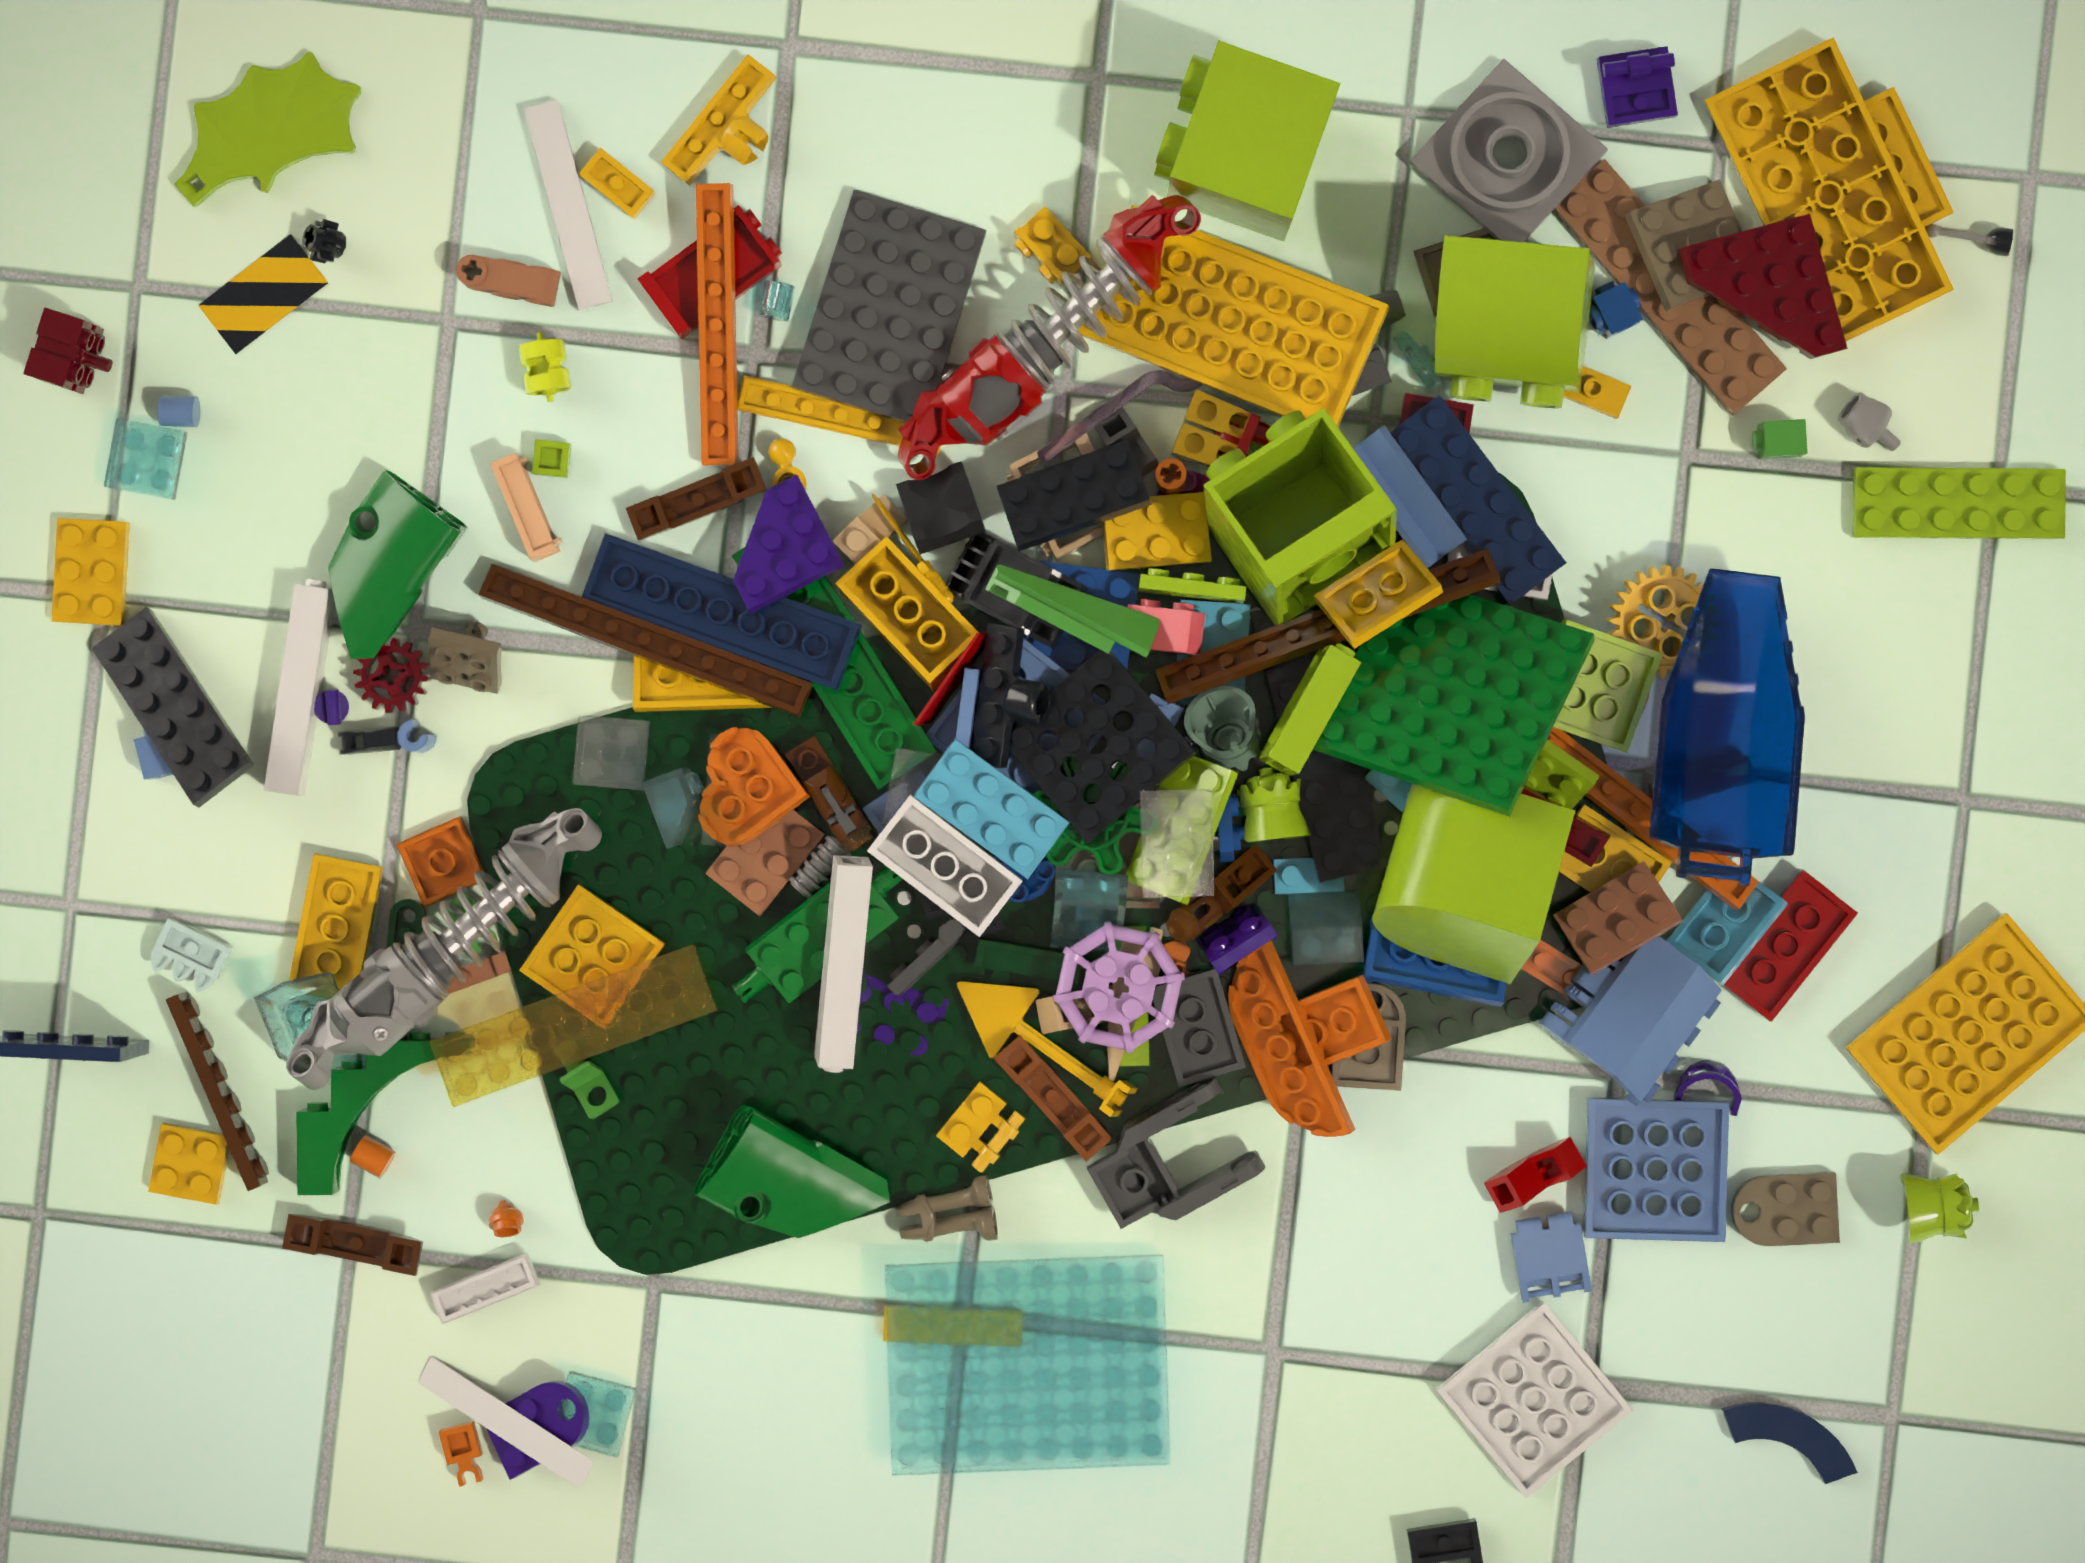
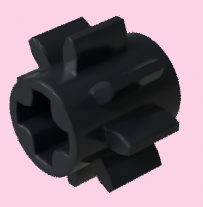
(324, 241)

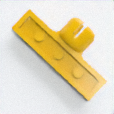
(724, 124)

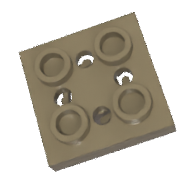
(466, 658)

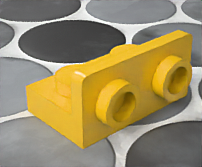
(1050, 245)

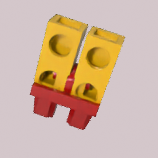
(1232, 428)

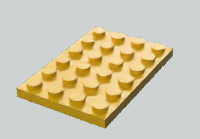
(1970, 1033)

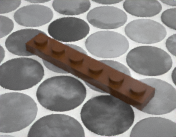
(223, 1103)

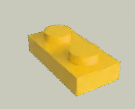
(617, 183)

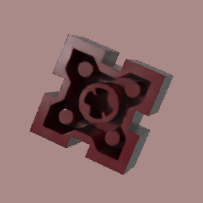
(66, 352)

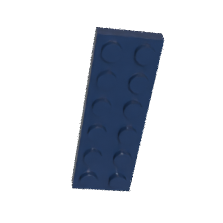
(1478, 499)

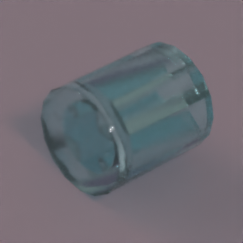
(776, 300)

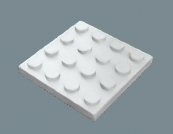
(1534, 1399)

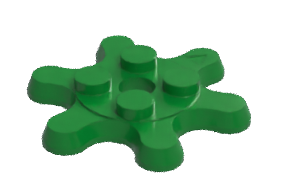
(1106, 845)

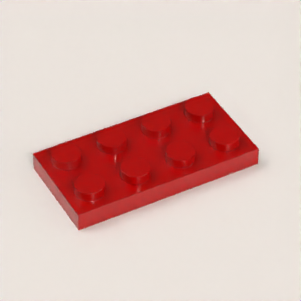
(1791, 946)

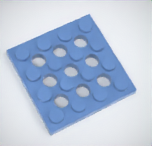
(1671, 1223)

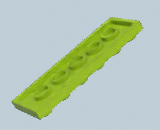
(1959, 503)

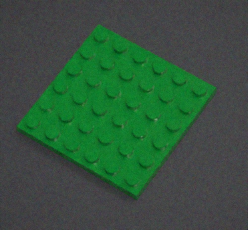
(1458, 699)

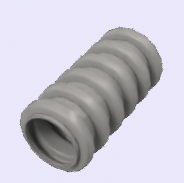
(818, 868)

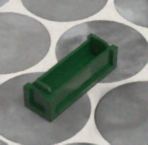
(1021, 959)

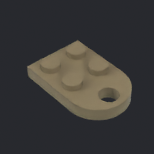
(1381, 1065)
(1791, 1209)

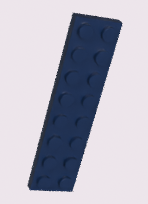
(712, 611)

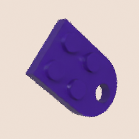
(544, 1408)

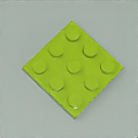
(1609, 691)

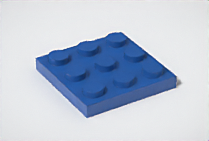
(1111, 586)

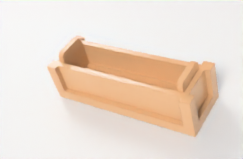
(525, 507)

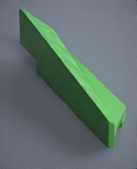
(1076, 612)

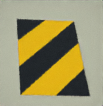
(263, 294)

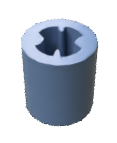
(179, 411)

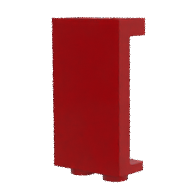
(676, 282)

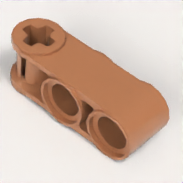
(510, 279)

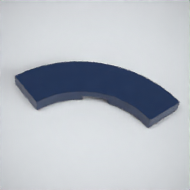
(1794, 1429)

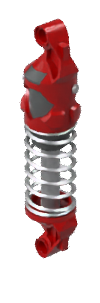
(1013, 369)

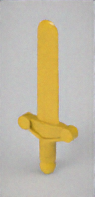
(923, 566)

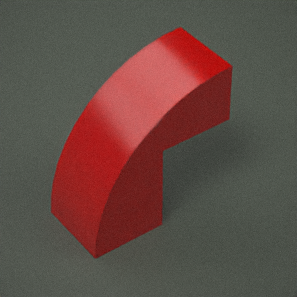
(1534, 1173)

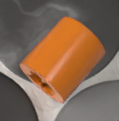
(1171, 476)
(372, 1156)

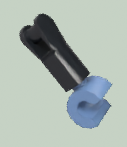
(387, 739)

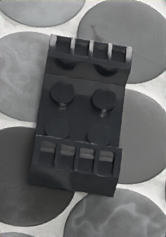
(974, 571)

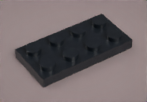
(1073, 495)

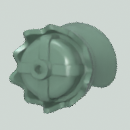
(1224, 726)

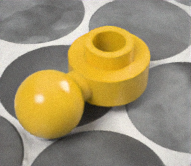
(782, 453)

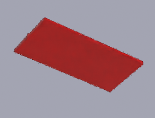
(952, 680)

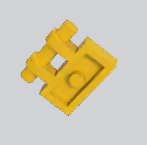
(971, 1121)

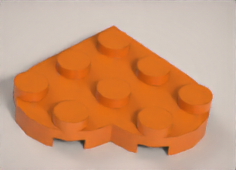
(747, 788)

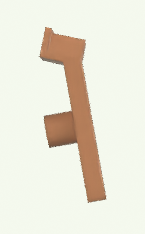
(492, 967)

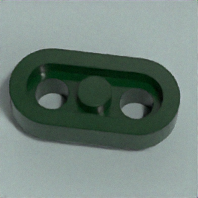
(399, 925)

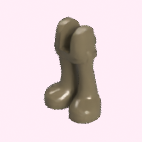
(976, 1195)

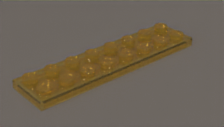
(573, 1025)

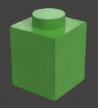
(1780, 439)

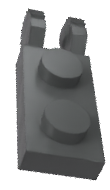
(928, 955)

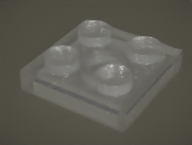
(611, 752)

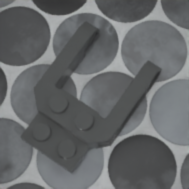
(1136, 1177)

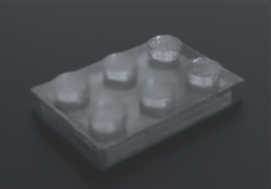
(1177, 843)

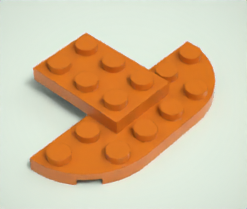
(1297, 1039)

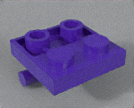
(1637, 86)
(1236, 937)

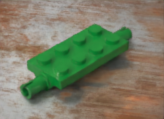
(793, 949)

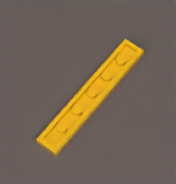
(797, 407)

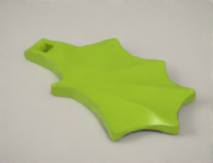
(269, 126)

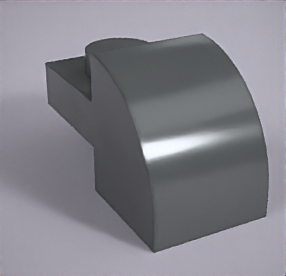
(1121, 427)

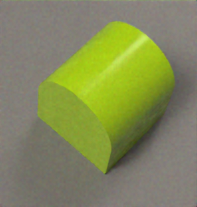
(1472, 881)

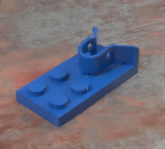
(1402, 968)

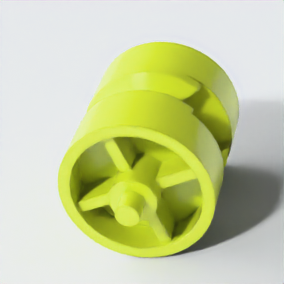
(545, 368)

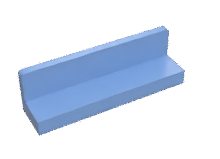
(1420, 515)

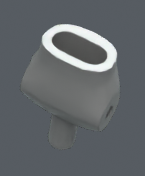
(1866, 422)

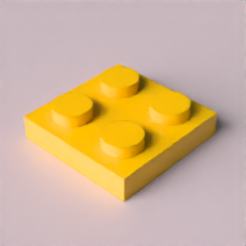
(189, 1163)

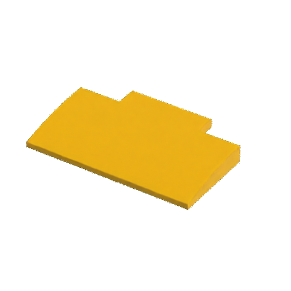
(1851, 164)

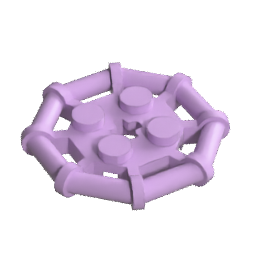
(1102, 999)

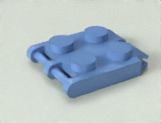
(1550, 1256)

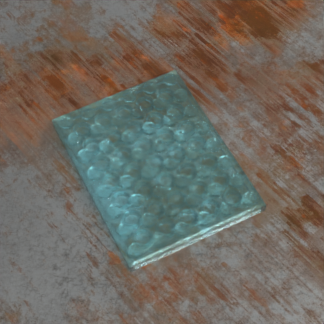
(1027, 1364)

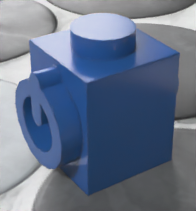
(1614, 309)

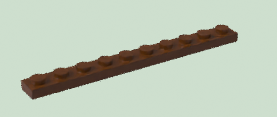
(1304, 635)
(646, 640)

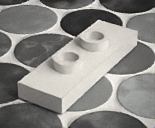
(485, 1288)

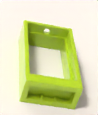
(1309, 709)

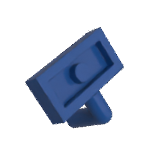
(1229, 835)

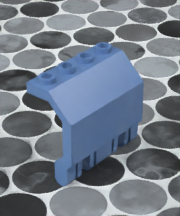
(1636, 1015)

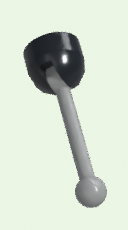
(1997, 240)

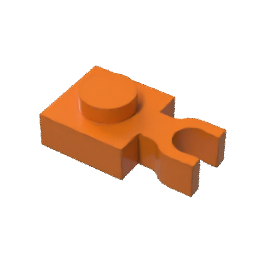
(461, 1446)

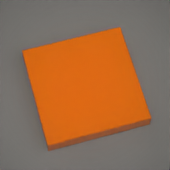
(441, 861)

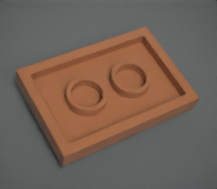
(765, 864)
(1617, 918)

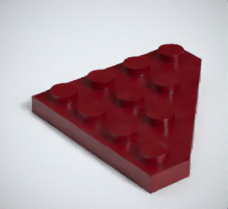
(1772, 279)

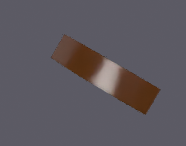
(696, 499)
(353, 1242)

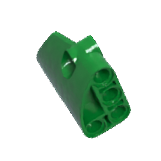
(382, 570)
(791, 1180)

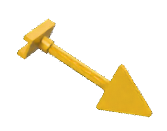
(1000, 1012)

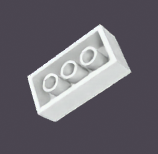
(945, 865)

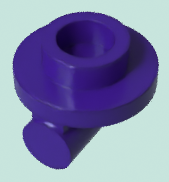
(331, 707)

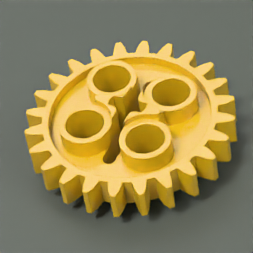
(1679, 594)

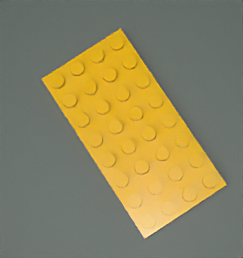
(1248, 327)

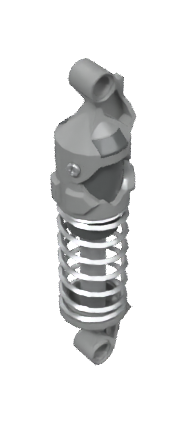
(412, 979)

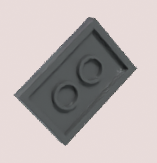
(1203, 1033)

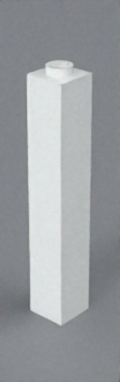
(298, 688)
(843, 962)

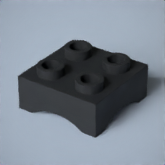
(941, 508)

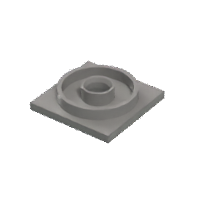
(1502, 199)

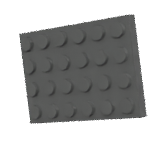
(888, 307)

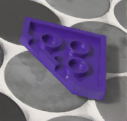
(784, 547)

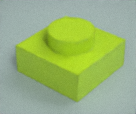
(551, 458)

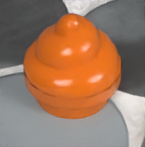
(506, 1220)

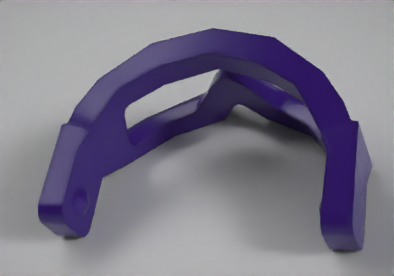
(1713, 1072)

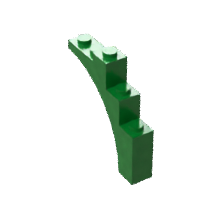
(326, 1131)

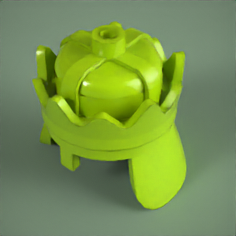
(1272, 807)
(1938, 1206)

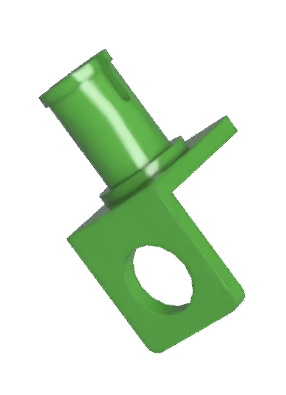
(582, 1079)

